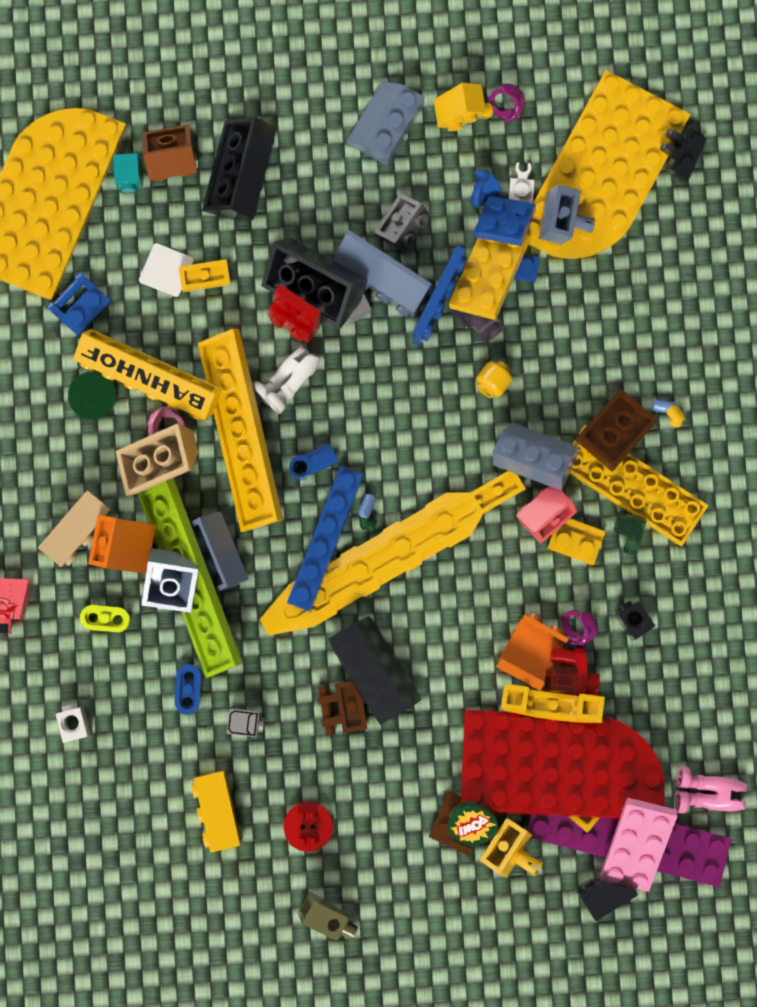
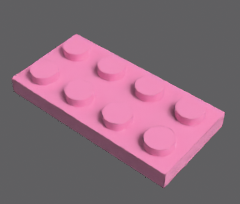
(638, 844)

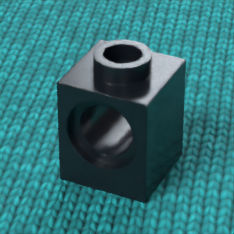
(644, 625)

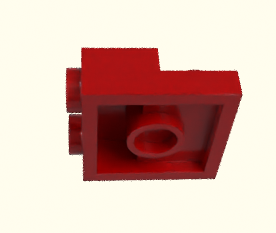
(294, 315)

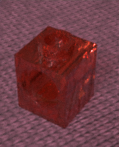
(561, 680)

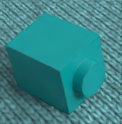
(127, 172)

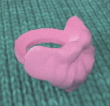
(158, 415)

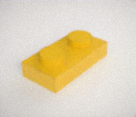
(204, 275)

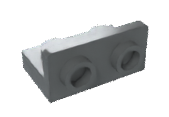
(402, 222)

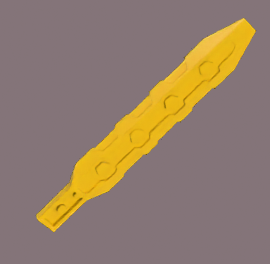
(392, 552)

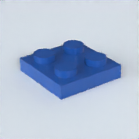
(505, 220)

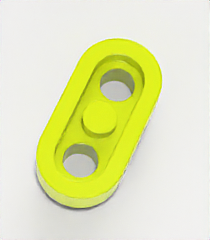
(105, 618)

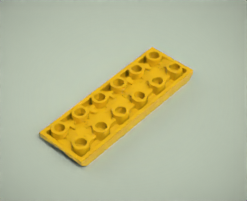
(643, 493)

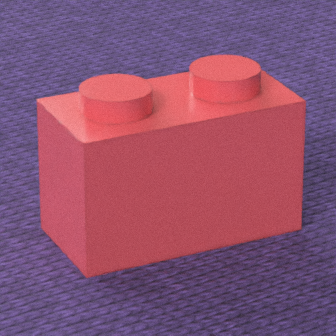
(546, 513)

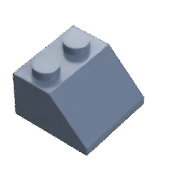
(169, 581)

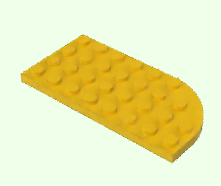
(611, 161)
(50, 194)

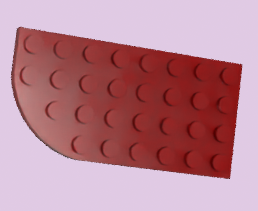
(556, 766)

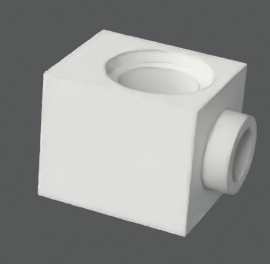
(67, 733)

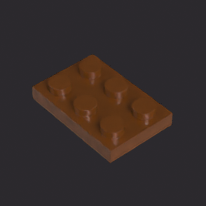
(616, 430)

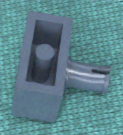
(561, 216)

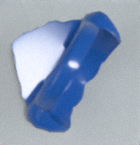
(485, 186)

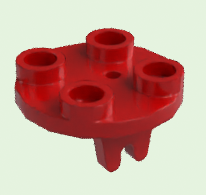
(308, 838)

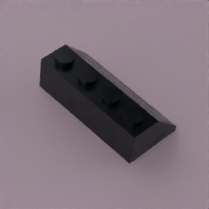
(239, 168)
(314, 279)

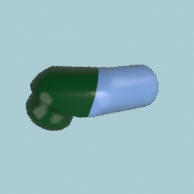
(365, 509)

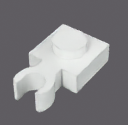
(521, 188)

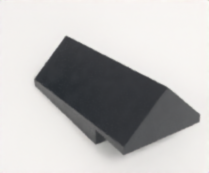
(374, 670)

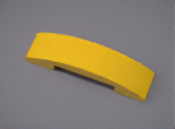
(552, 705)

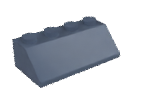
(385, 275)

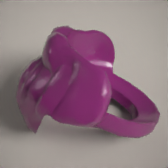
(518, 98)
(589, 624)

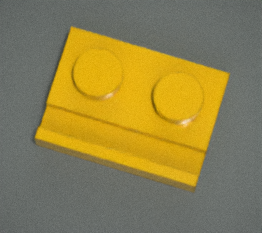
(577, 541)

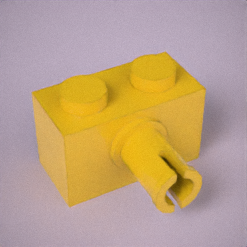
(461, 106)
(509, 849)

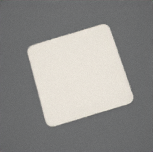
(163, 269)

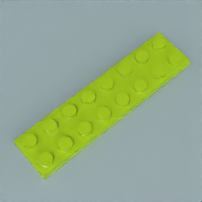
(207, 620)

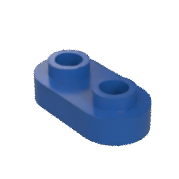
(188, 689)

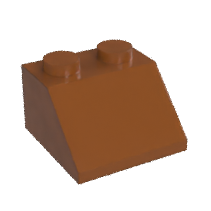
(169, 152)

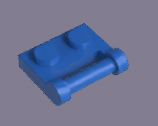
(85, 309)

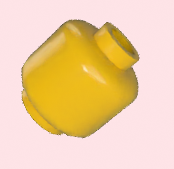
(494, 379)

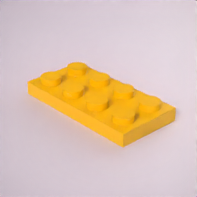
(487, 277)

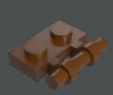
(350, 708)

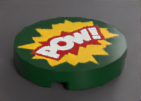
(472, 823)

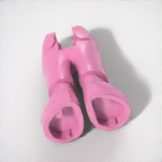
(718, 801)

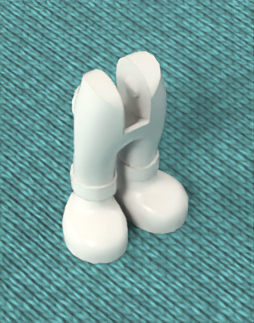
(287, 379)

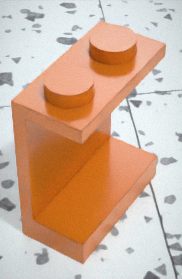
(121, 544)
(530, 650)

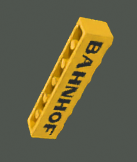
(147, 374)

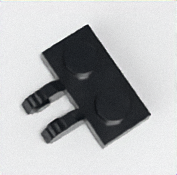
(685, 153)

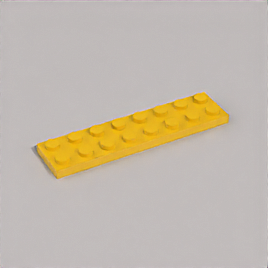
(241, 431)

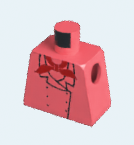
(13, 601)

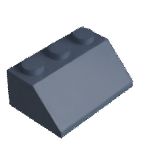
(386, 121)
(535, 455)
(219, 552)

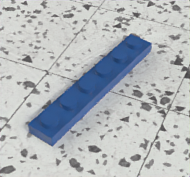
(325, 539)

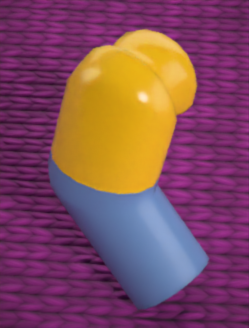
(673, 411)

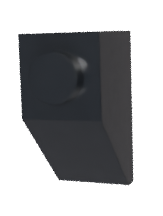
(604, 897)

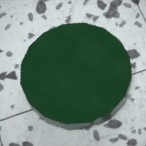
(92, 395)

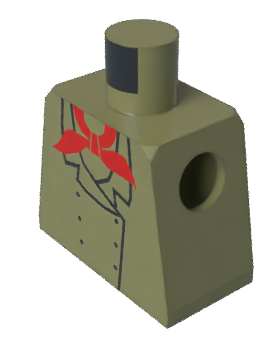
(318, 912)

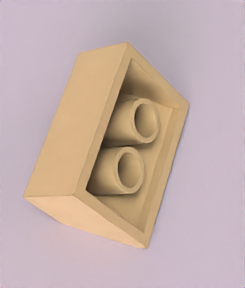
(157, 458)
(74, 529)

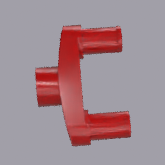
(587, 682)

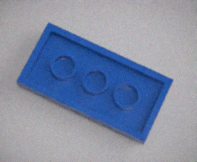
(436, 303)

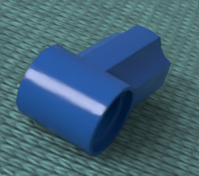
(314, 460)

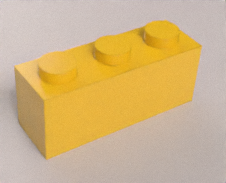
(216, 811)

